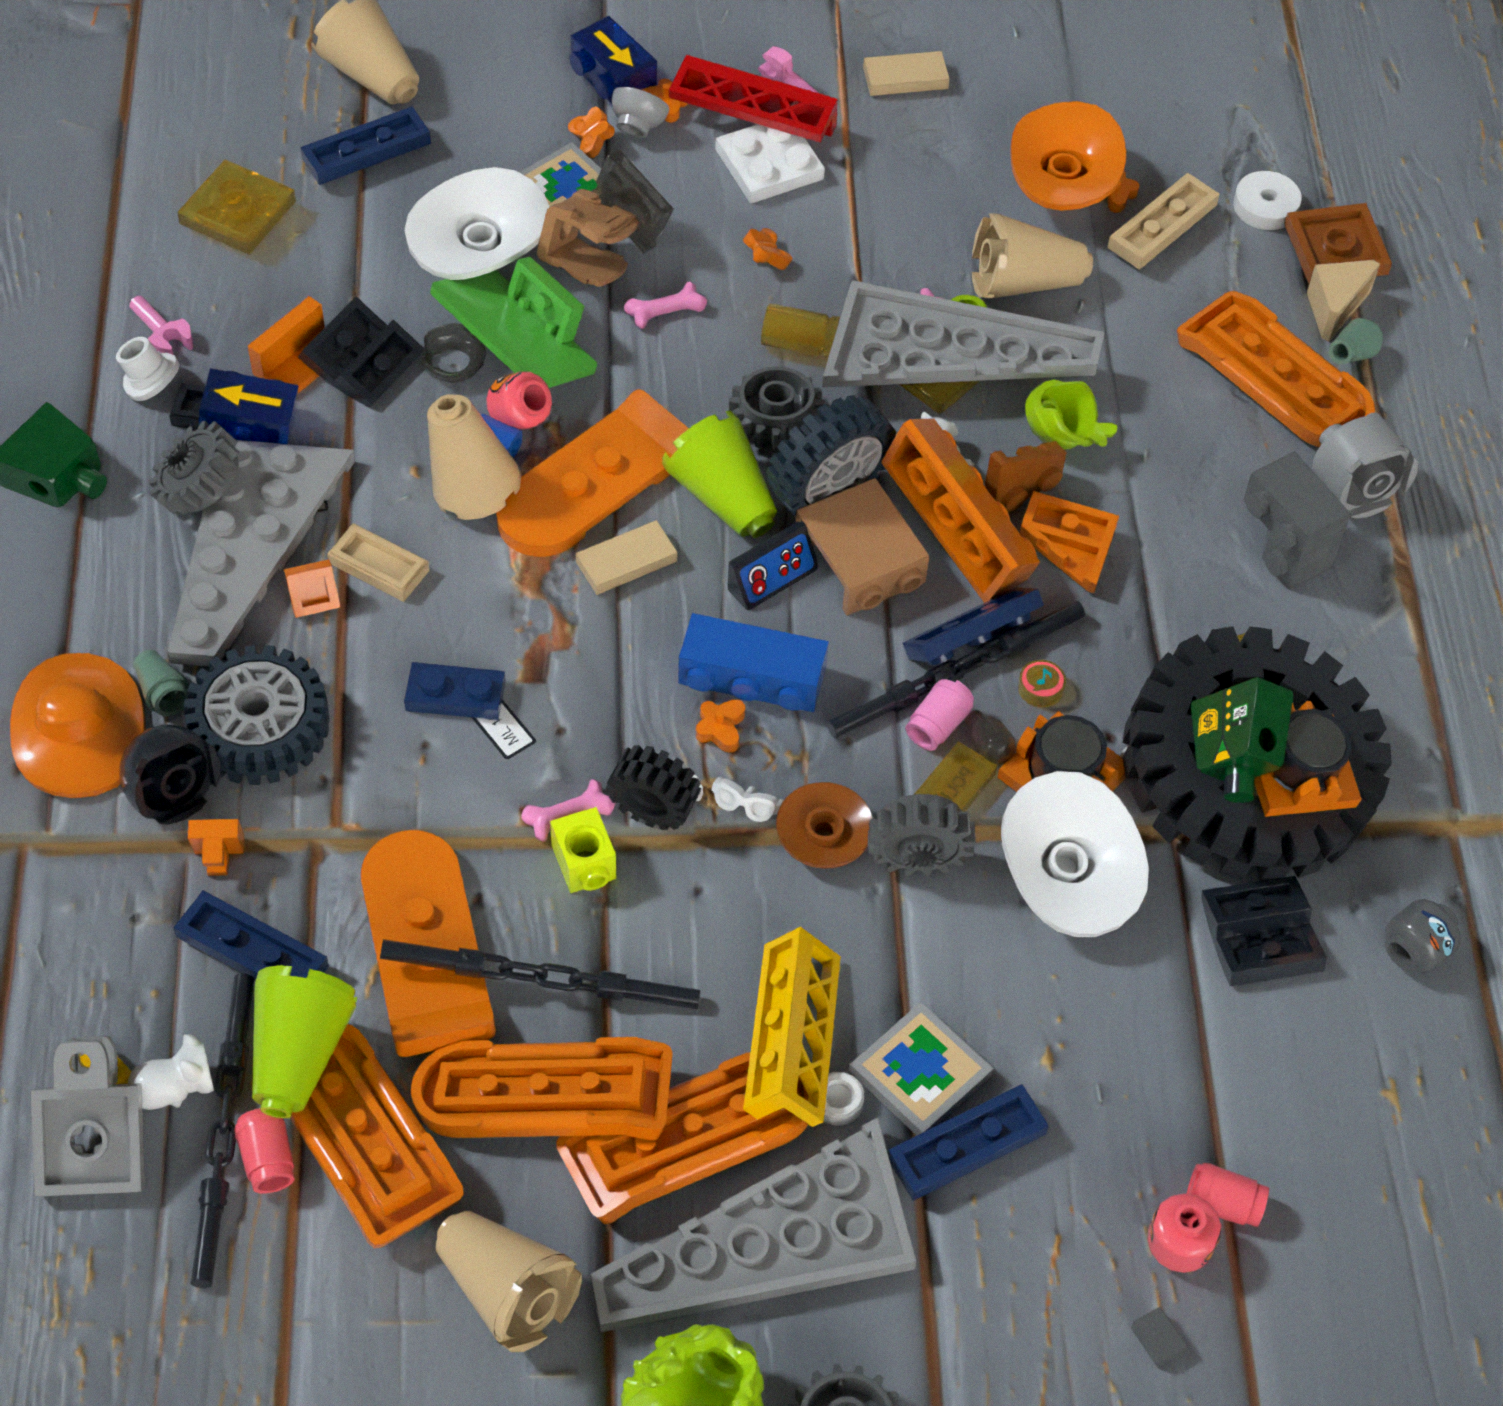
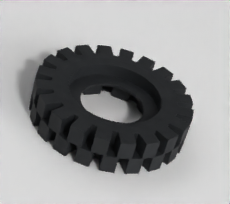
(1194, 803)

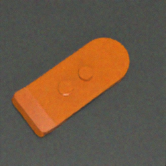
(1274, 366)
(590, 478)
(420, 898)
(545, 1089)
(700, 1138)
(374, 1146)

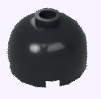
(168, 773)

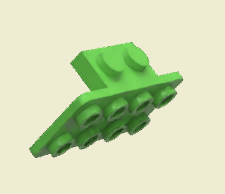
(521, 321)

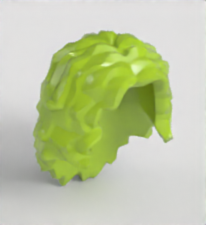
(696, 1369)

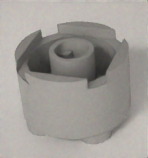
(1364, 464)

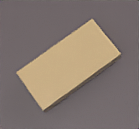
(906, 73)
(626, 557)
(378, 562)

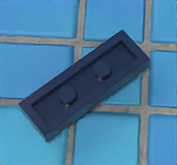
(365, 145)
(973, 626)
(243, 940)
(967, 1142)

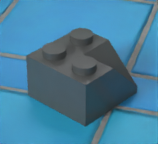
(1300, 517)

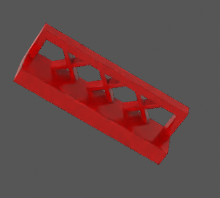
(755, 99)

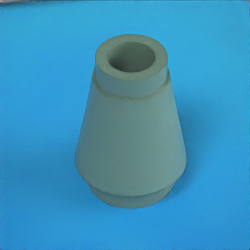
(1357, 342)
(160, 683)

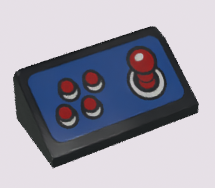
(772, 566)

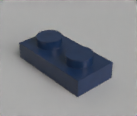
(455, 691)

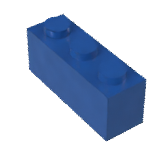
(752, 663)

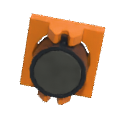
(1063, 745)
(1313, 766)

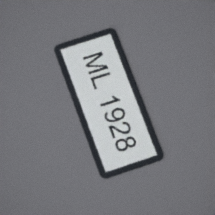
(507, 733)

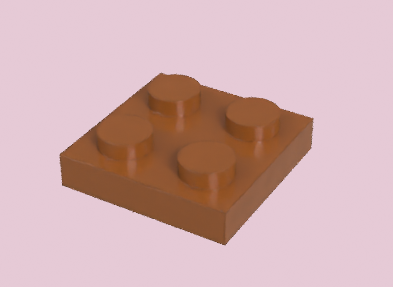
(1336, 237)

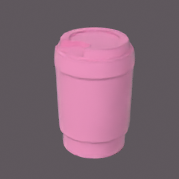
(939, 714)

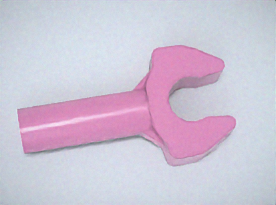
(779, 68)
(162, 330)

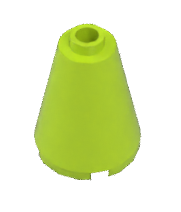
(722, 473)
(295, 1035)

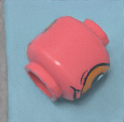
(519, 400)
(1184, 1233)

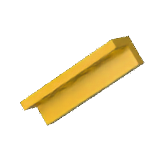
(779, 1027)

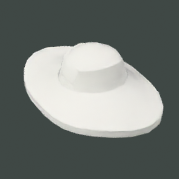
(476, 223)
(1075, 853)

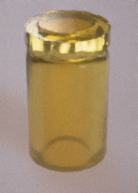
(798, 330)

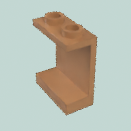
(866, 545)

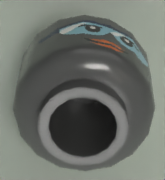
(1422, 936)

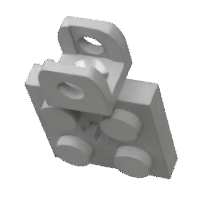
(93, 1099)

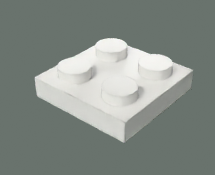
(768, 161)

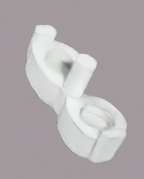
(757, 805)

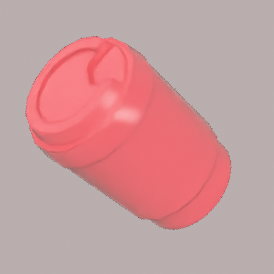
(265, 1151)
(1229, 1193)

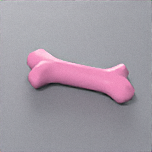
(646, 310)
(541, 817)

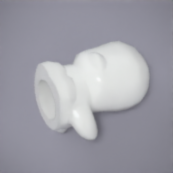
(171, 1079)

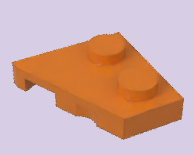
(1070, 536)

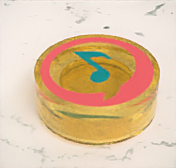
(1041, 683)

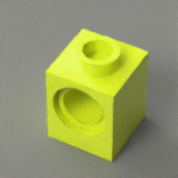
(583, 833)

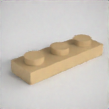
(1163, 221)

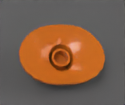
(1068, 155)
(75, 724)

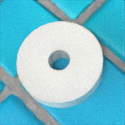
(1265, 199)

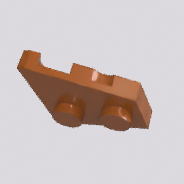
(1015, 478)

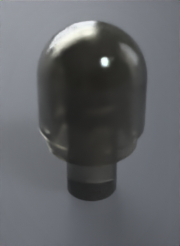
(990, 738)

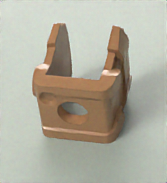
(597, 222)

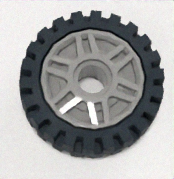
(830, 452)
(280, 688)

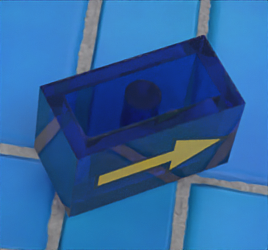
(611, 58)
(249, 406)

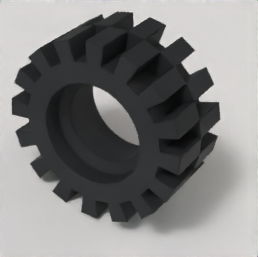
(653, 787)

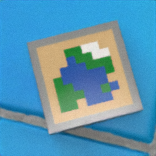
(563, 173)
(921, 1070)

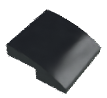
(361, 353)
(1263, 930)

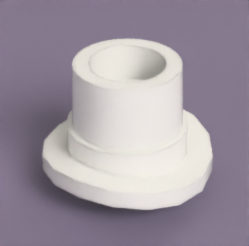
(145, 368)

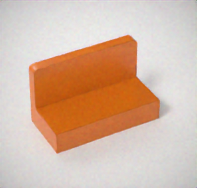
(277, 349)

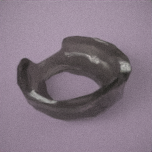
(453, 337)

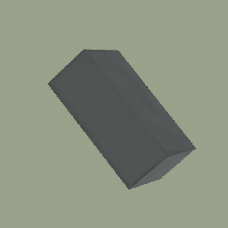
(1159, 1337)

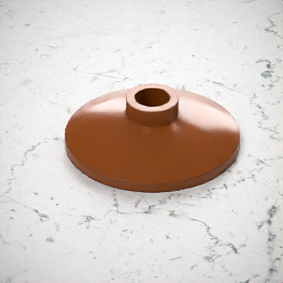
(824, 808)

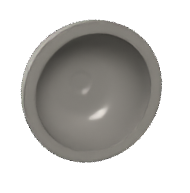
(638, 111)

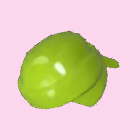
(1066, 415)

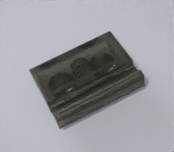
(628, 188)

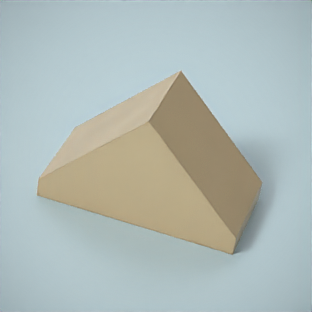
(1338, 291)

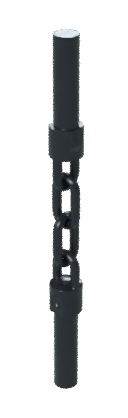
(905, 694)
(472, 962)
(214, 1190)

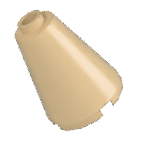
(365, 48)
(1025, 259)
(468, 461)
(508, 1278)

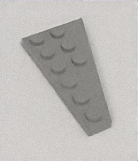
(920, 338)
(248, 540)
(786, 1235)

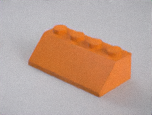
(959, 508)

